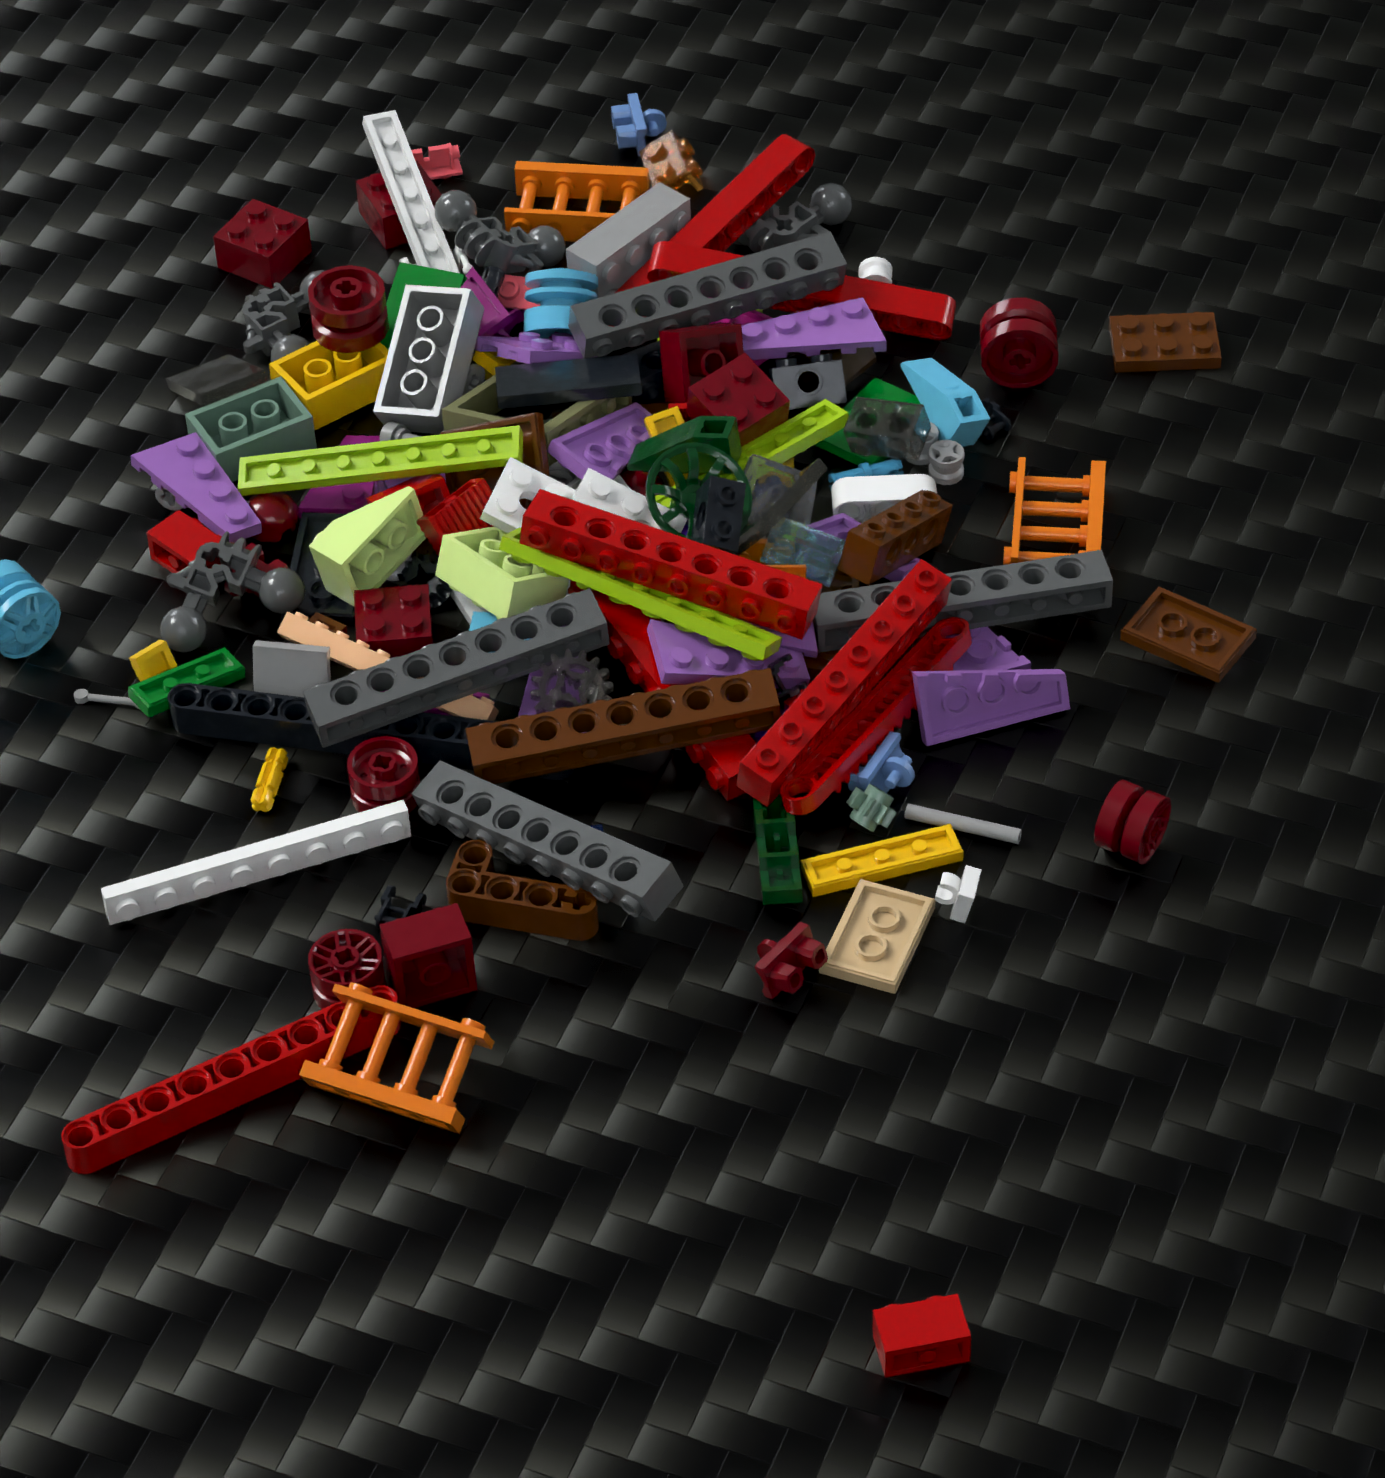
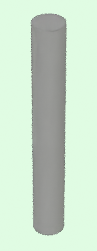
(963, 823)

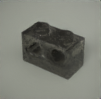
(887, 428)

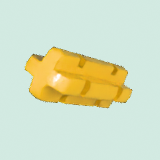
(269, 779)

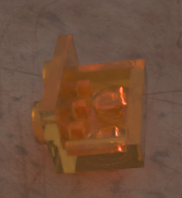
(671, 162)

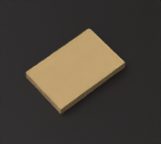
(877, 936)

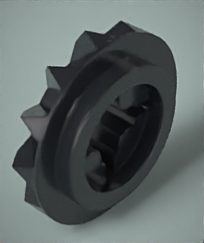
(438, 589)

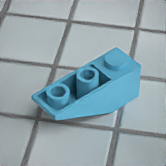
(947, 401)

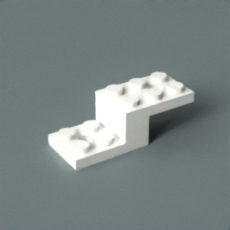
(595, 490)

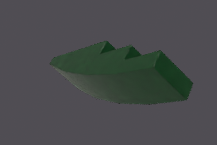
(777, 853)

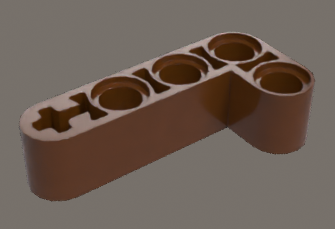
(517, 901)

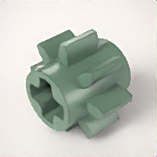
(871, 807)

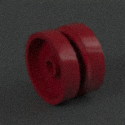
(348, 309)
(1018, 342)

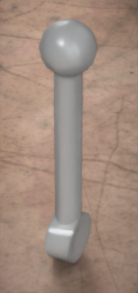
(82, 696)

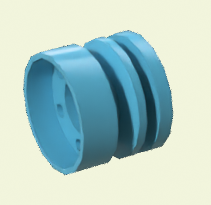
(555, 293)
(26, 612)

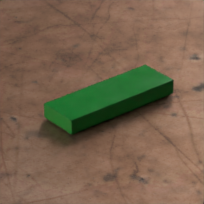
(213, 669)

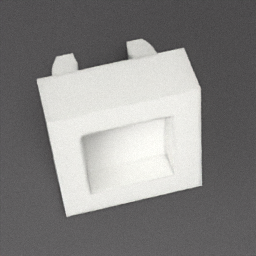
(958, 892)

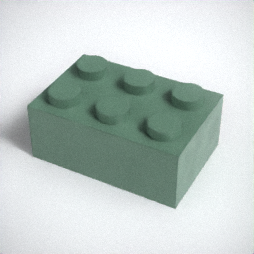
(253, 424)

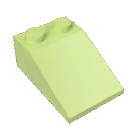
(368, 544)

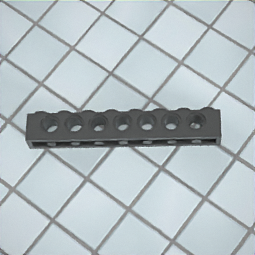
(765, 276)
(982, 596)
(444, 683)
(548, 841)

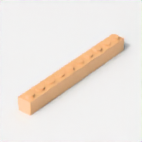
(358, 656)

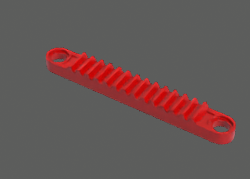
(872, 719)

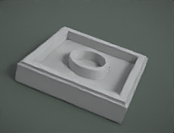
(289, 667)

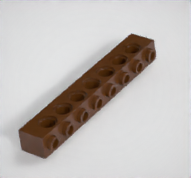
(611, 740)

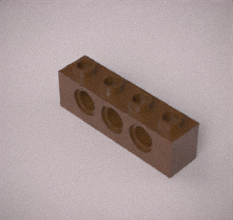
(895, 537)

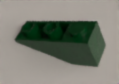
(712, 430)

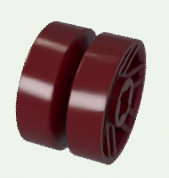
(383, 773)
(1132, 821)
(341, 959)

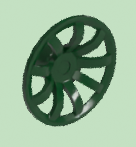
(684, 495)

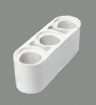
(869, 495)

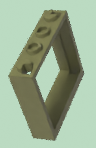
(481, 404)

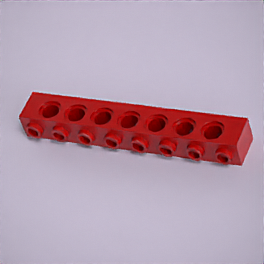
(670, 564)
(844, 681)

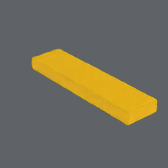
(882, 860)

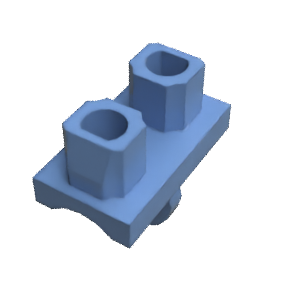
(633, 125)
(885, 768)

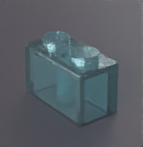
(799, 545)

